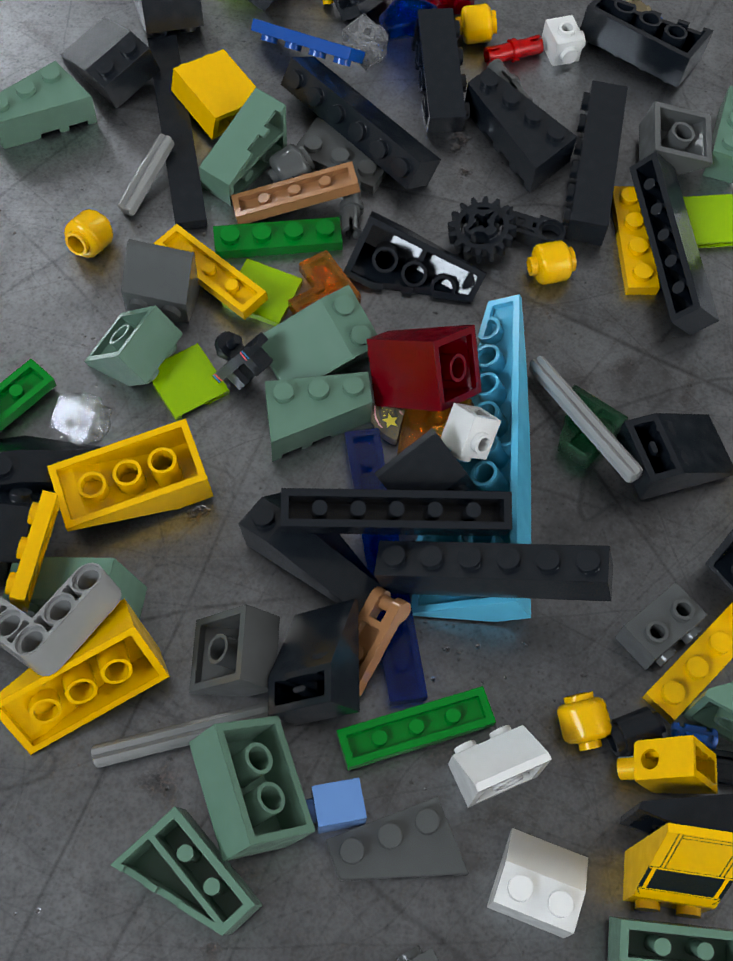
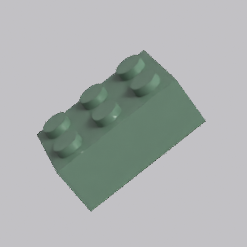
(250, 787)

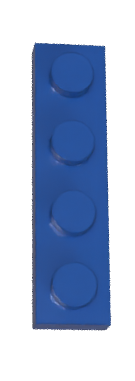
(318, 47)

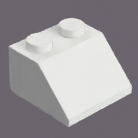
(497, 764)
(540, 884)

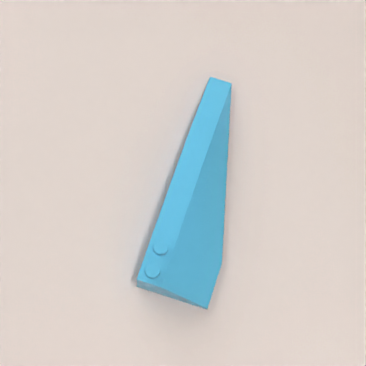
(509, 460)

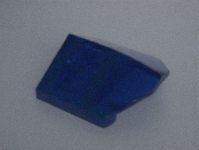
(400, 17)

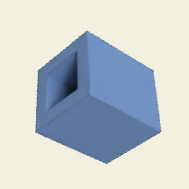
(337, 805)

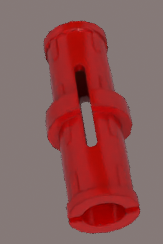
(514, 49)

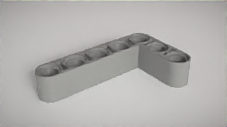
(63, 621)

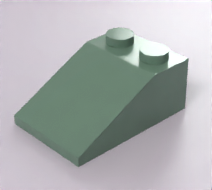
(320, 337)

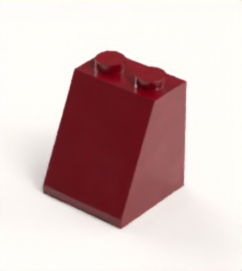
(424, 367)

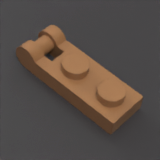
(376, 634)

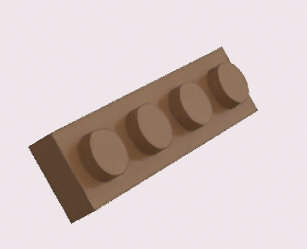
(295, 193)

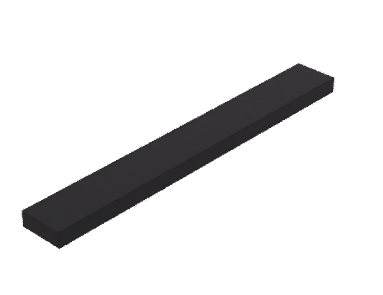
(175, 122)

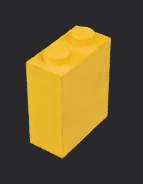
(212, 90)

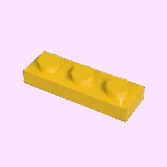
(32, 550)

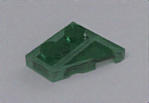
(574, 442)

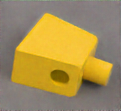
(671, 766)

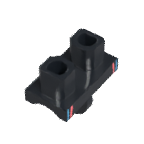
(242, 361)

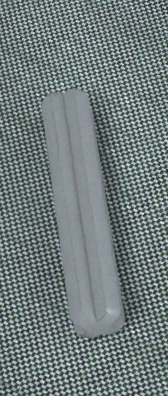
(146, 174)

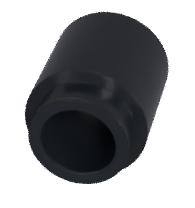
(634, 726)

